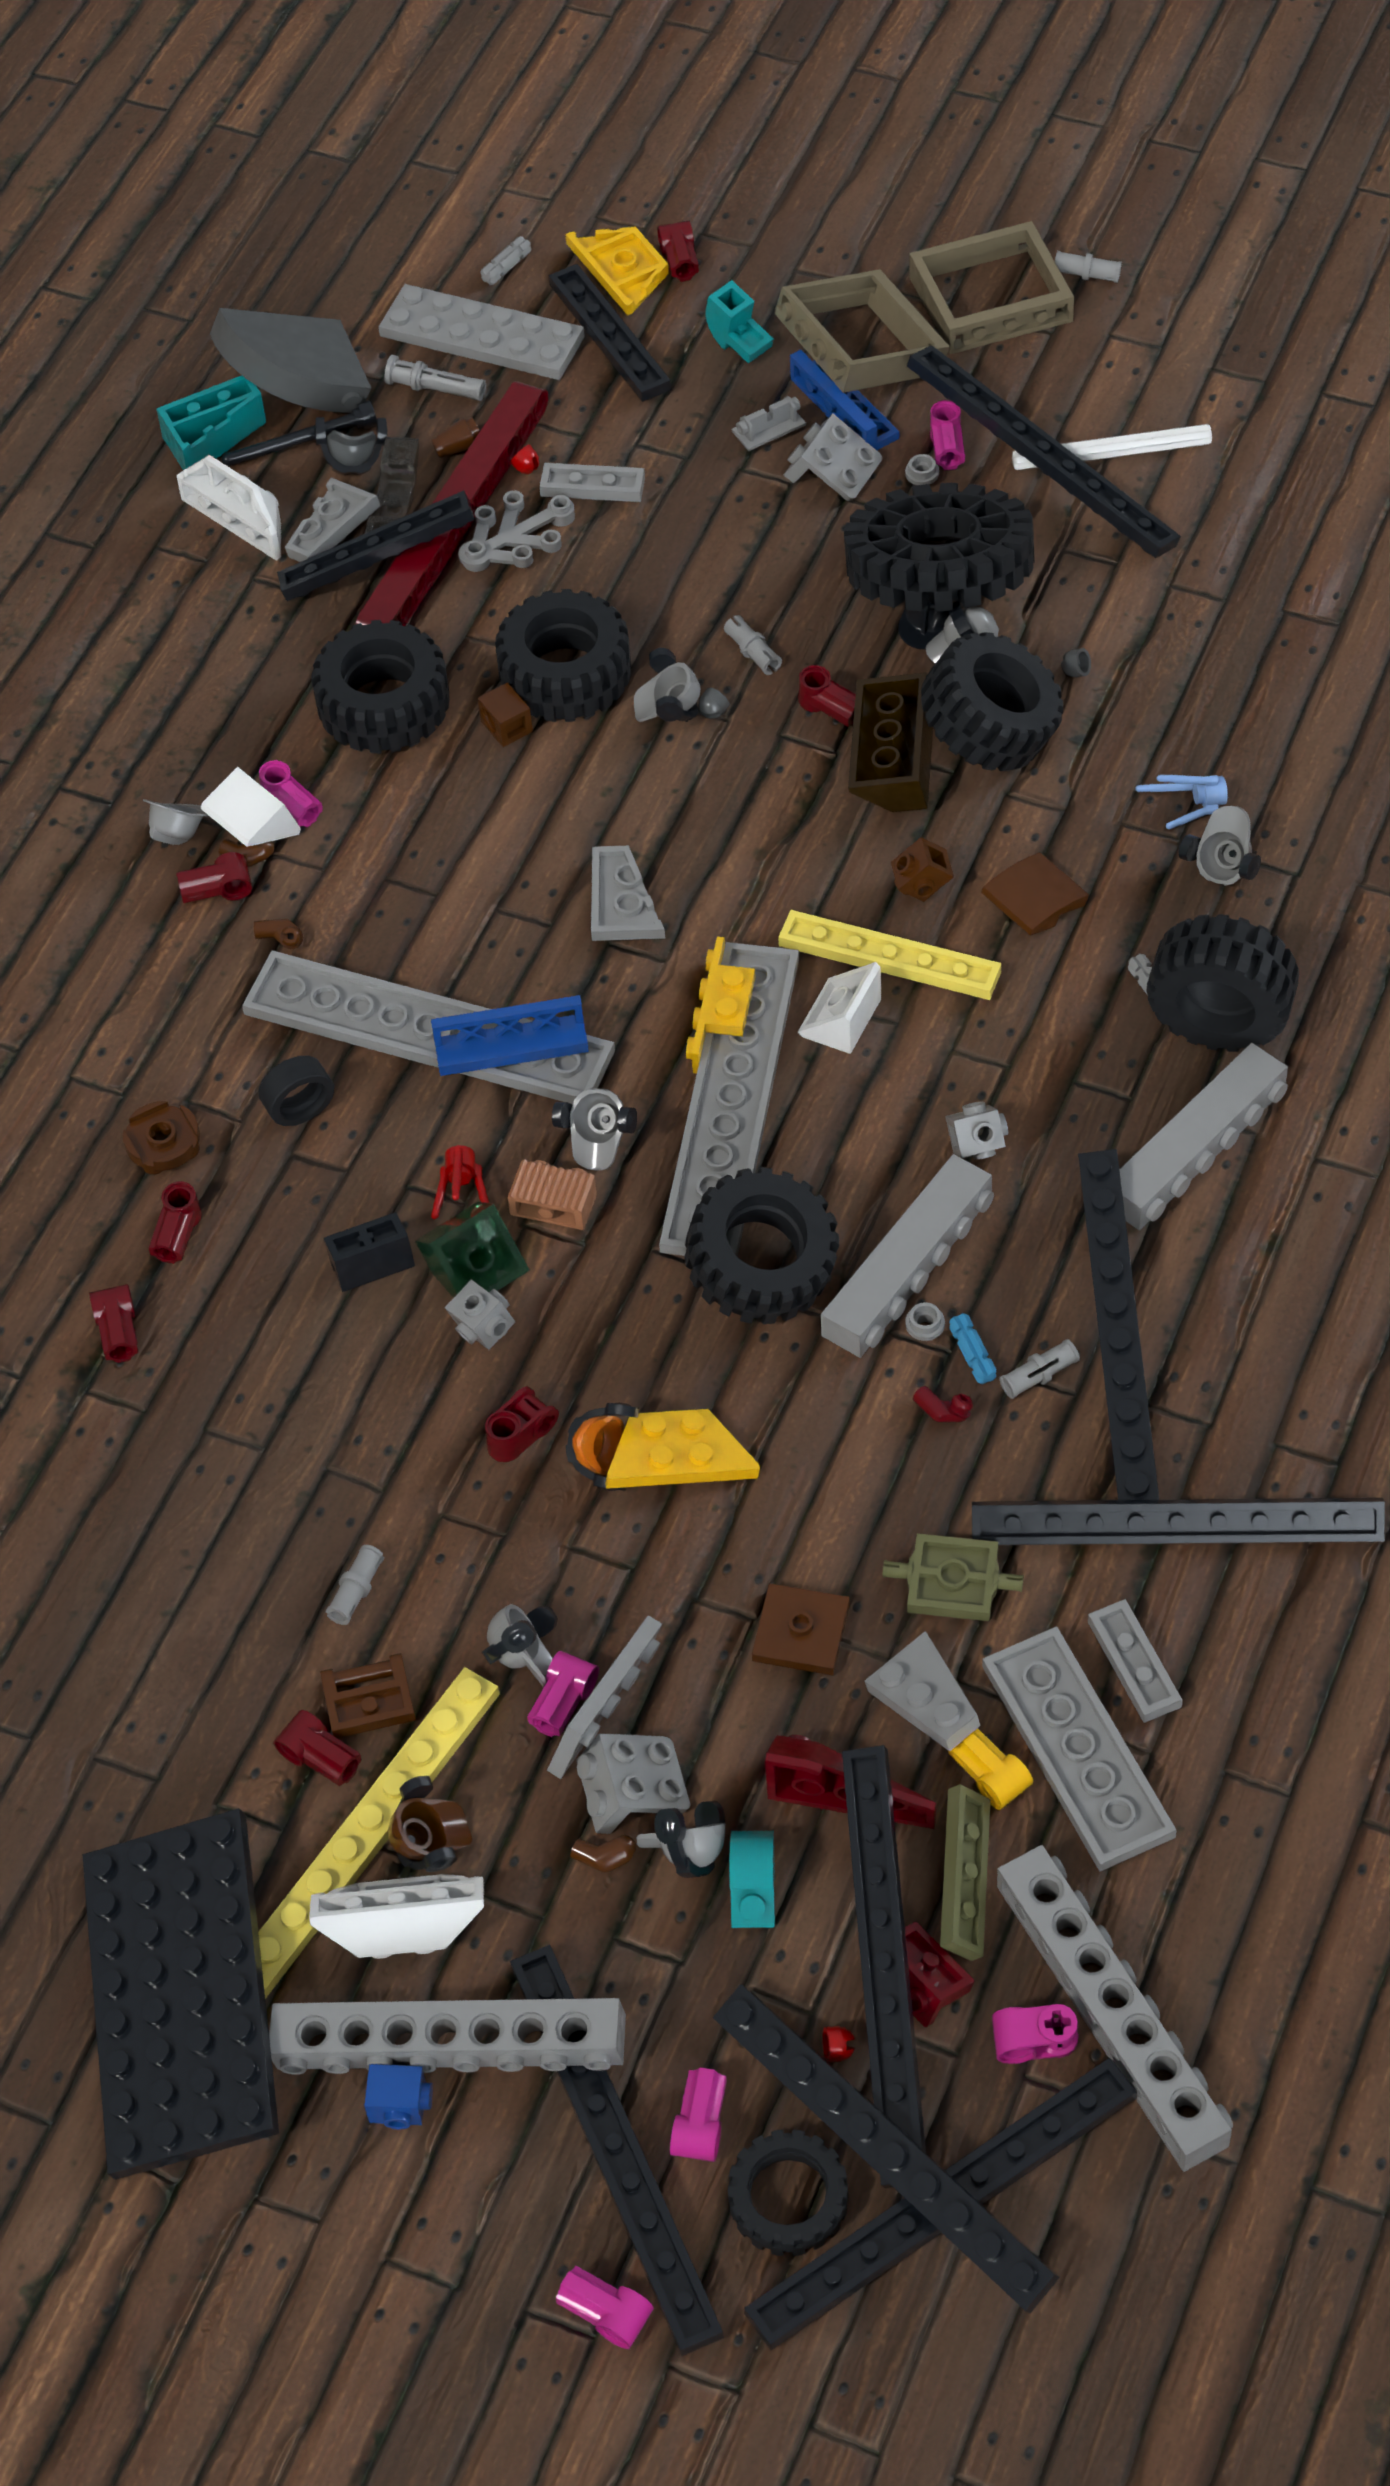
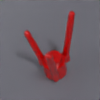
(459, 1170)

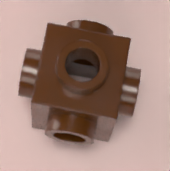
(922, 869)

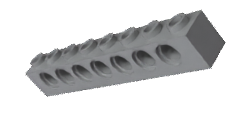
(297, 2023)
(1187, 2139)

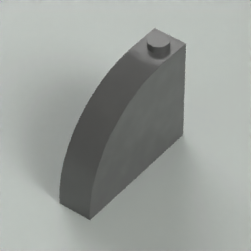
(293, 357)

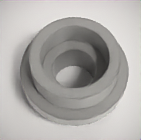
(922, 470)
(925, 1313)

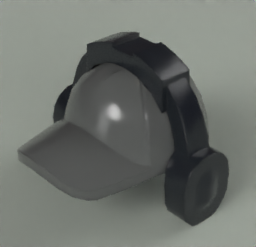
(350, 453)

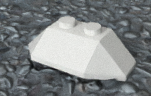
(233, 503)
(398, 1914)

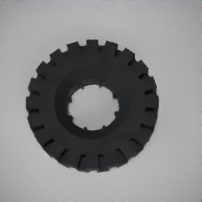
(990, 551)

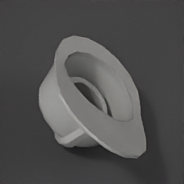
(173, 822)

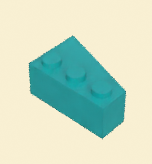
(211, 420)

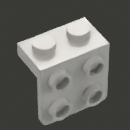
(835, 456)
(630, 1776)

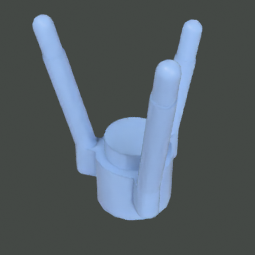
(1207, 790)

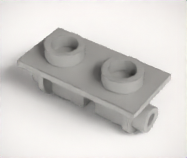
(767, 426)

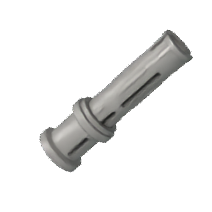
(420, 376)

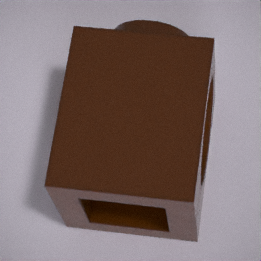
(505, 714)

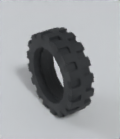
(780, 2148)

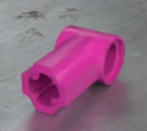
(947, 434)
(277, 780)
(567, 1683)
(698, 2127)
(614, 2312)

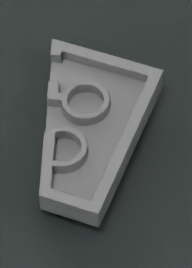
(332, 520)
(619, 898)
(925, 1693)

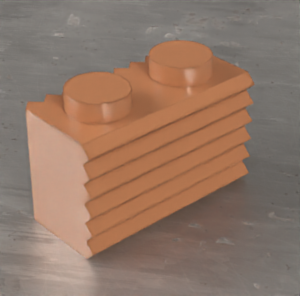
(552, 1194)

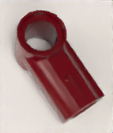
(677, 244)
(822, 694)
(226, 877)
(175, 1222)
(114, 1314)
(309, 1742)

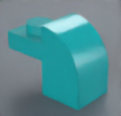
(731, 323)
(752, 1879)

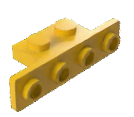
(724, 1004)

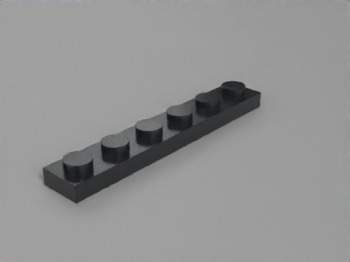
(610, 332)
(375, 546)

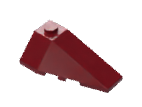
(814, 1777)

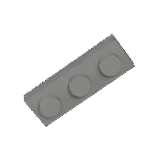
(592, 482)
(1134, 1661)

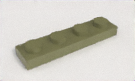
(965, 1873)

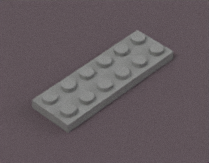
(482, 331)
(1079, 1749)

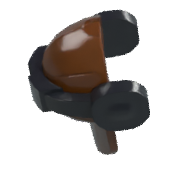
(427, 1829)

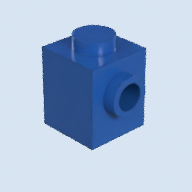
(397, 2095)

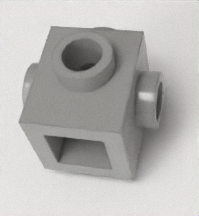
(964, 1129)
(480, 1314)

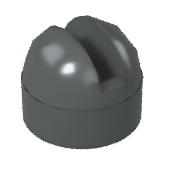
(1076, 663)
(713, 703)

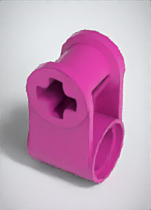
(1029, 2033)

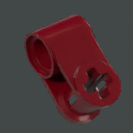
(522, 1420)

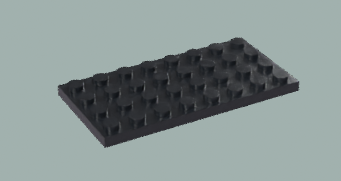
(179, 1995)

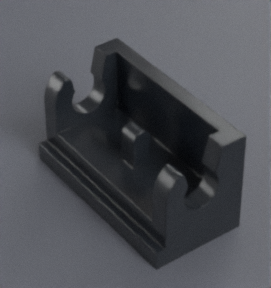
(369, 1251)

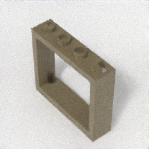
(802, 300)
(999, 322)

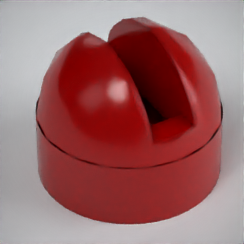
(526, 460)
(835, 2045)

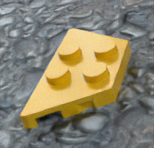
(621, 263)
(678, 1450)

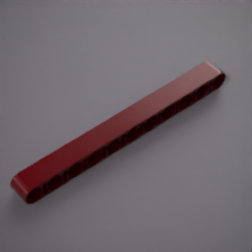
(478, 476)

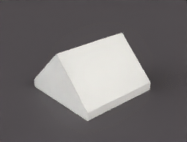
(249, 811)
(844, 1008)

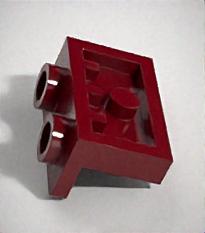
(933, 1975)

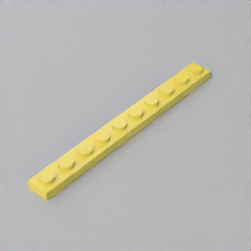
(367, 1826)

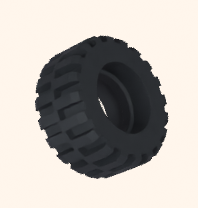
(557, 623)
(376, 654)
(986, 733)
(1223, 982)
(771, 1201)

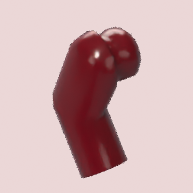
(943, 1411)

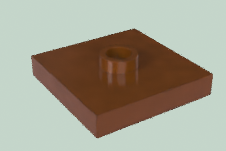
(801, 1629)

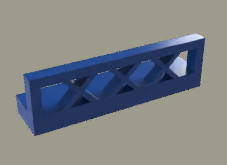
(848, 407)
(510, 1040)

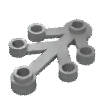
(480, 552)

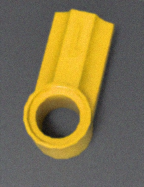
(996, 1775)

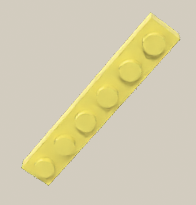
(892, 953)

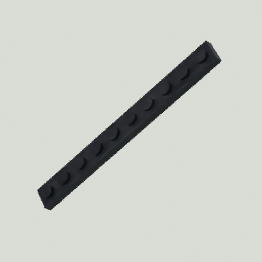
(1044, 451)
(1118, 1326)
(1179, 1521)
(883, 1941)
(887, 2149)
(627, 2175)
(904, 2229)

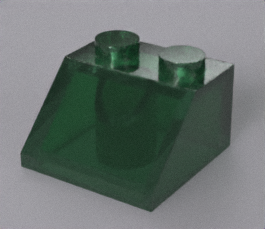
(473, 1248)

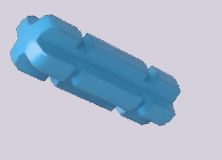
(972, 1348)

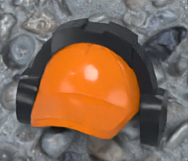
(595, 1440)

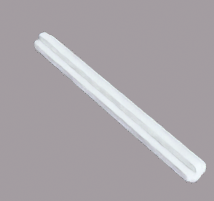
(1131, 444)

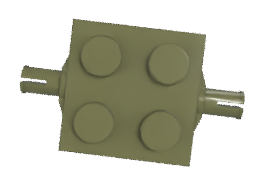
(952, 1577)

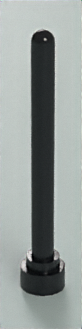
(360, 417)

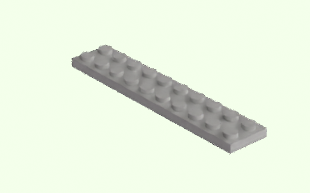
(399, 1023)
(731, 1092)

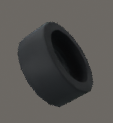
(286, 1078)

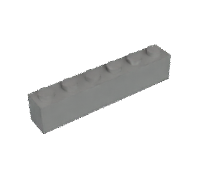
(1200, 1133)
(907, 1256)

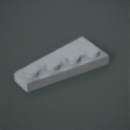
(605, 1696)

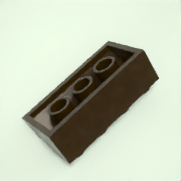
(891, 743)

